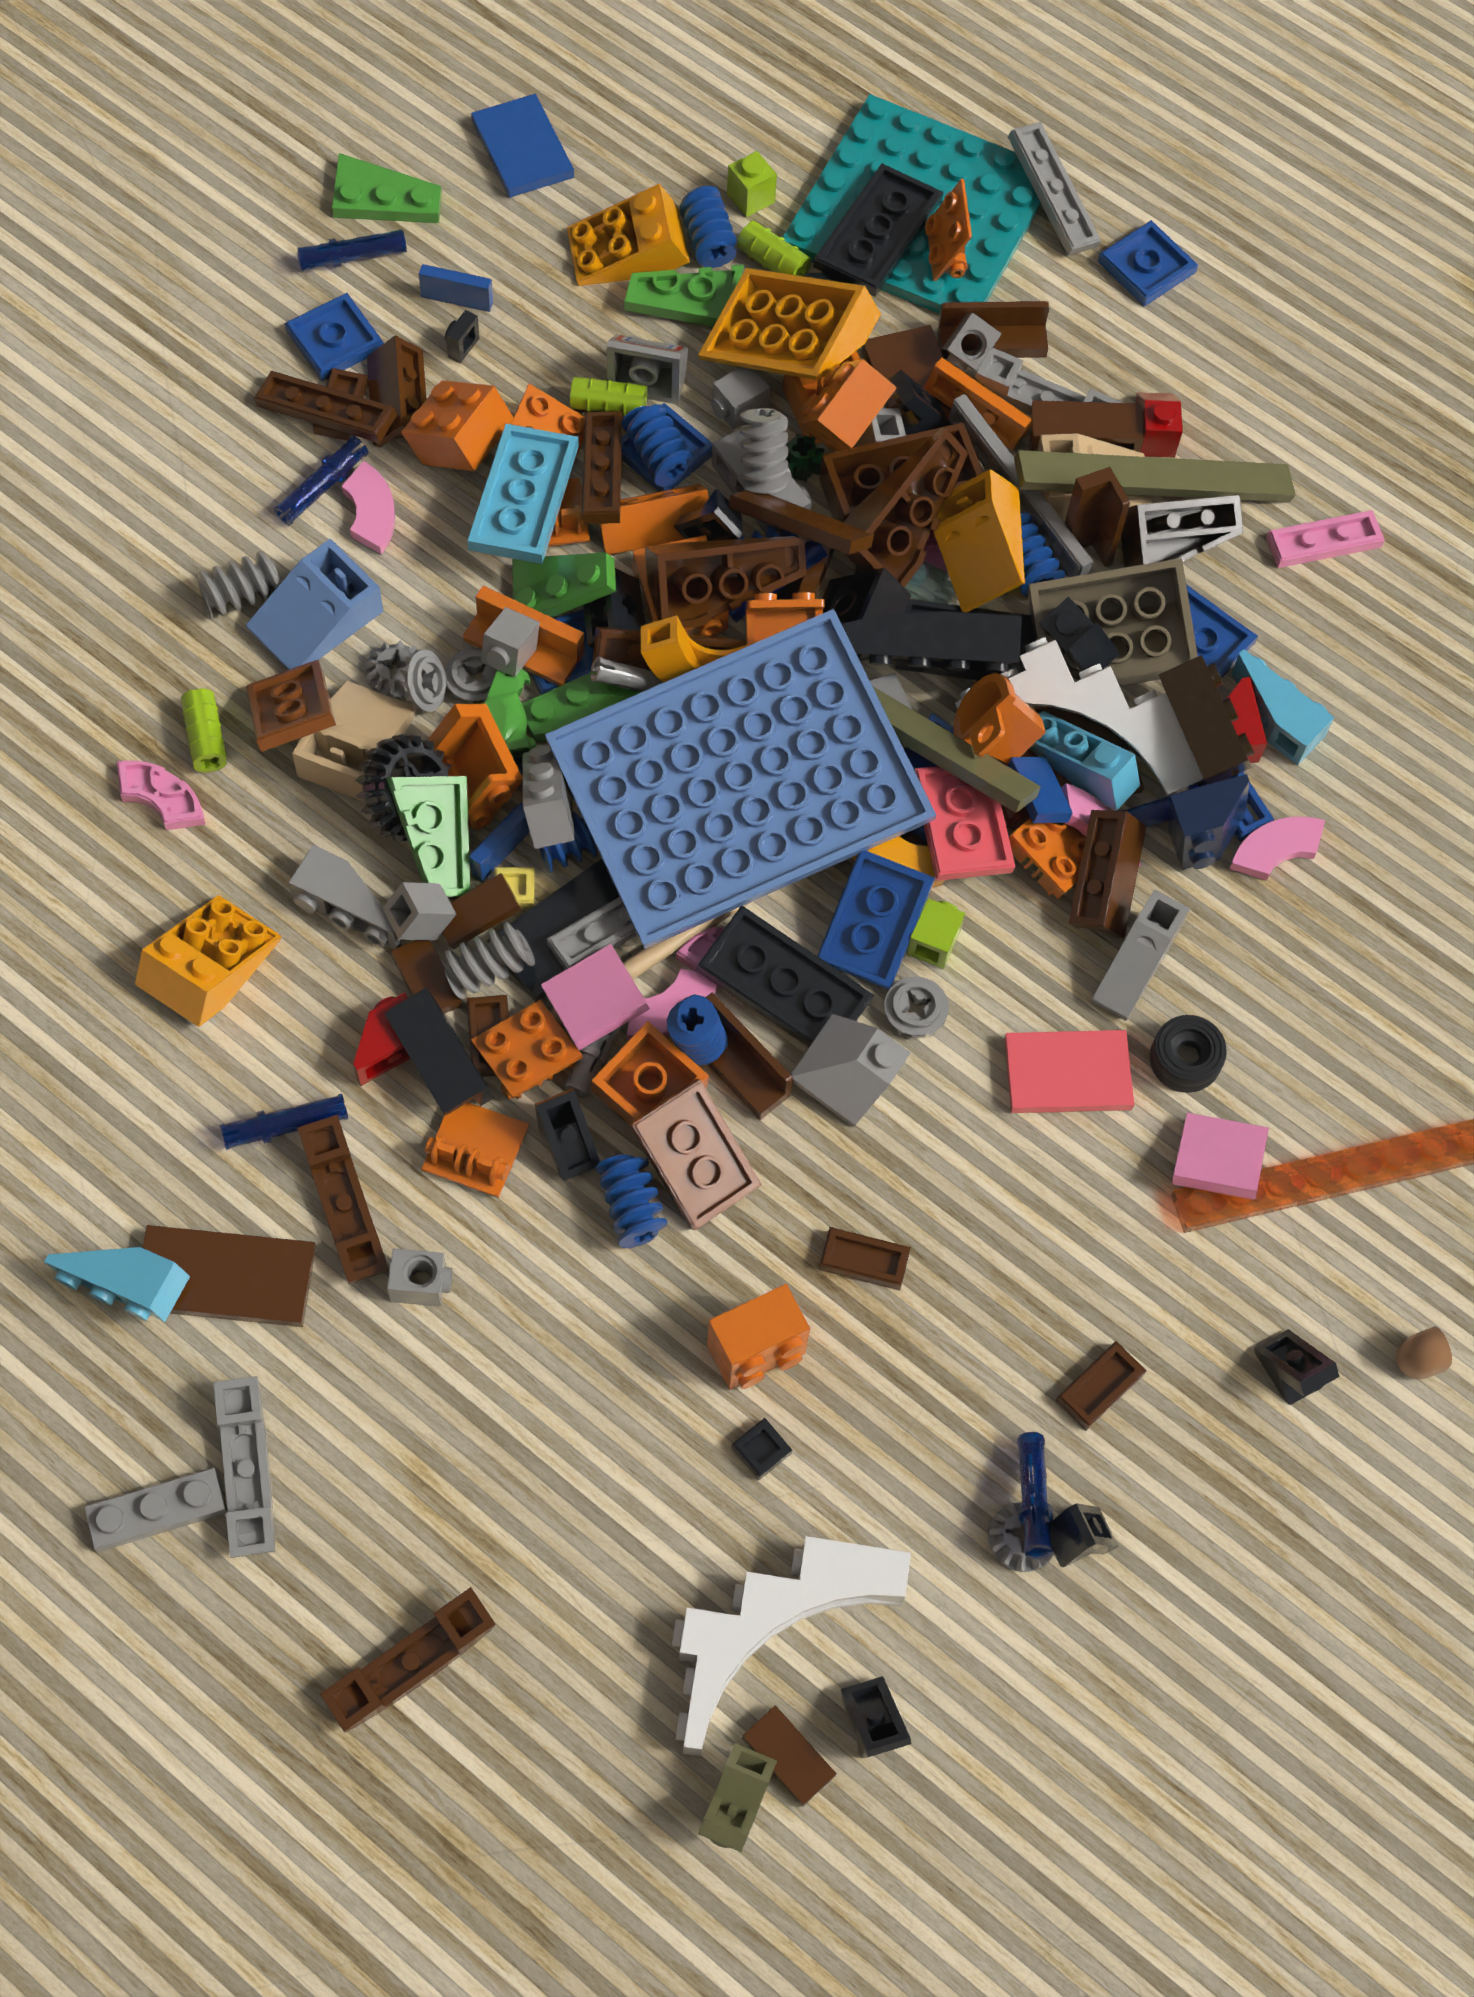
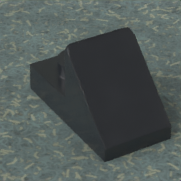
(917, 406)
(713, 520)
(1078, 636)
(567, 1134)
(1295, 1366)
(1079, 1533)
(874, 1717)

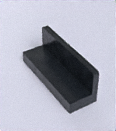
(437, 1052)

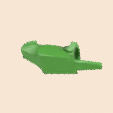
(509, 712)

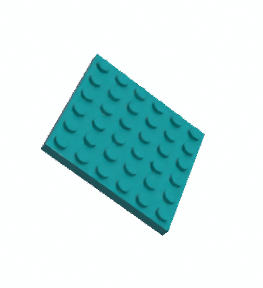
(939, 155)

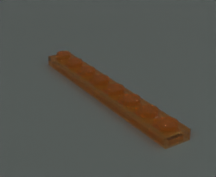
(1333, 1175)

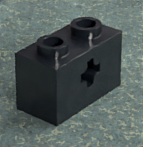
(617, 610)

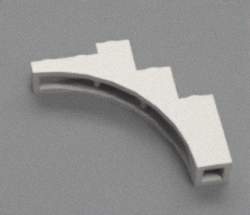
(1147, 727)
(719, 1643)

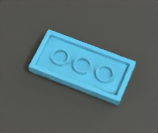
(523, 493)

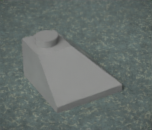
(848, 1067)

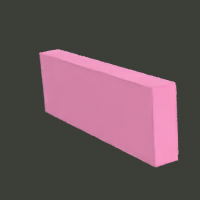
(1325, 539)

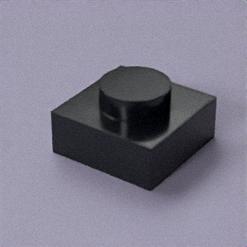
(462, 336)

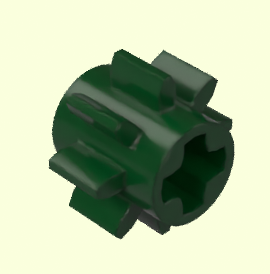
(804, 457)

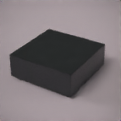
(761, 1448)

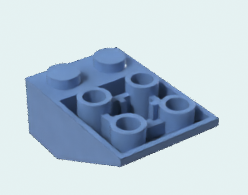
(316, 607)

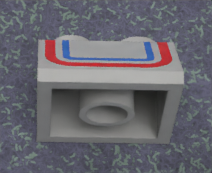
(650, 364)

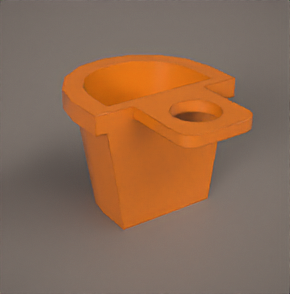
(997, 720)

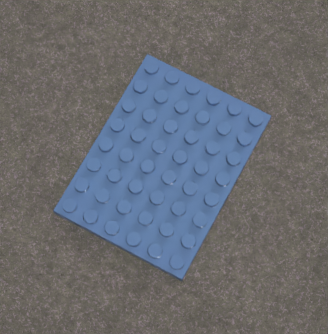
(739, 778)

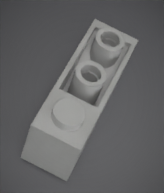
(336, 890)
(1140, 954)

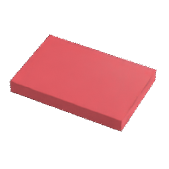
(968, 831)
(1068, 1071)

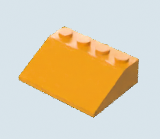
(790, 324)

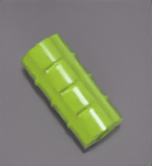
(772, 250)
(606, 396)
(203, 730)

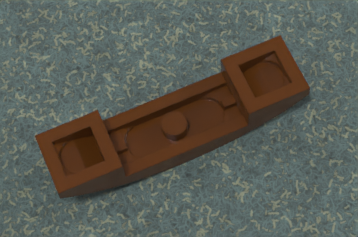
(343, 1199)
(409, 1662)

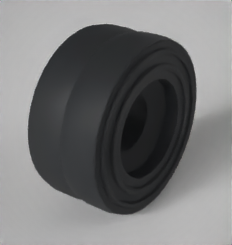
(1197, 1033)

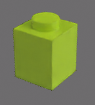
(751, 183)
(936, 932)

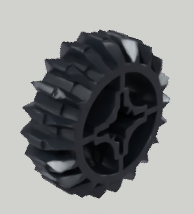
(391, 760)

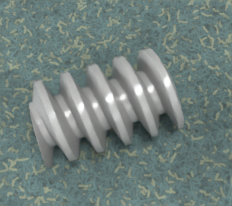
(766, 450)
(238, 583)
(487, 960)

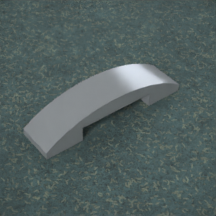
(1020, 388)
(245, 1467)

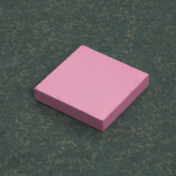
(595, 997)
(1220, 1156)

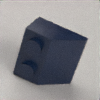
(1206, 820)

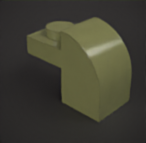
(737, 1798)

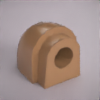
(1424, 1354)

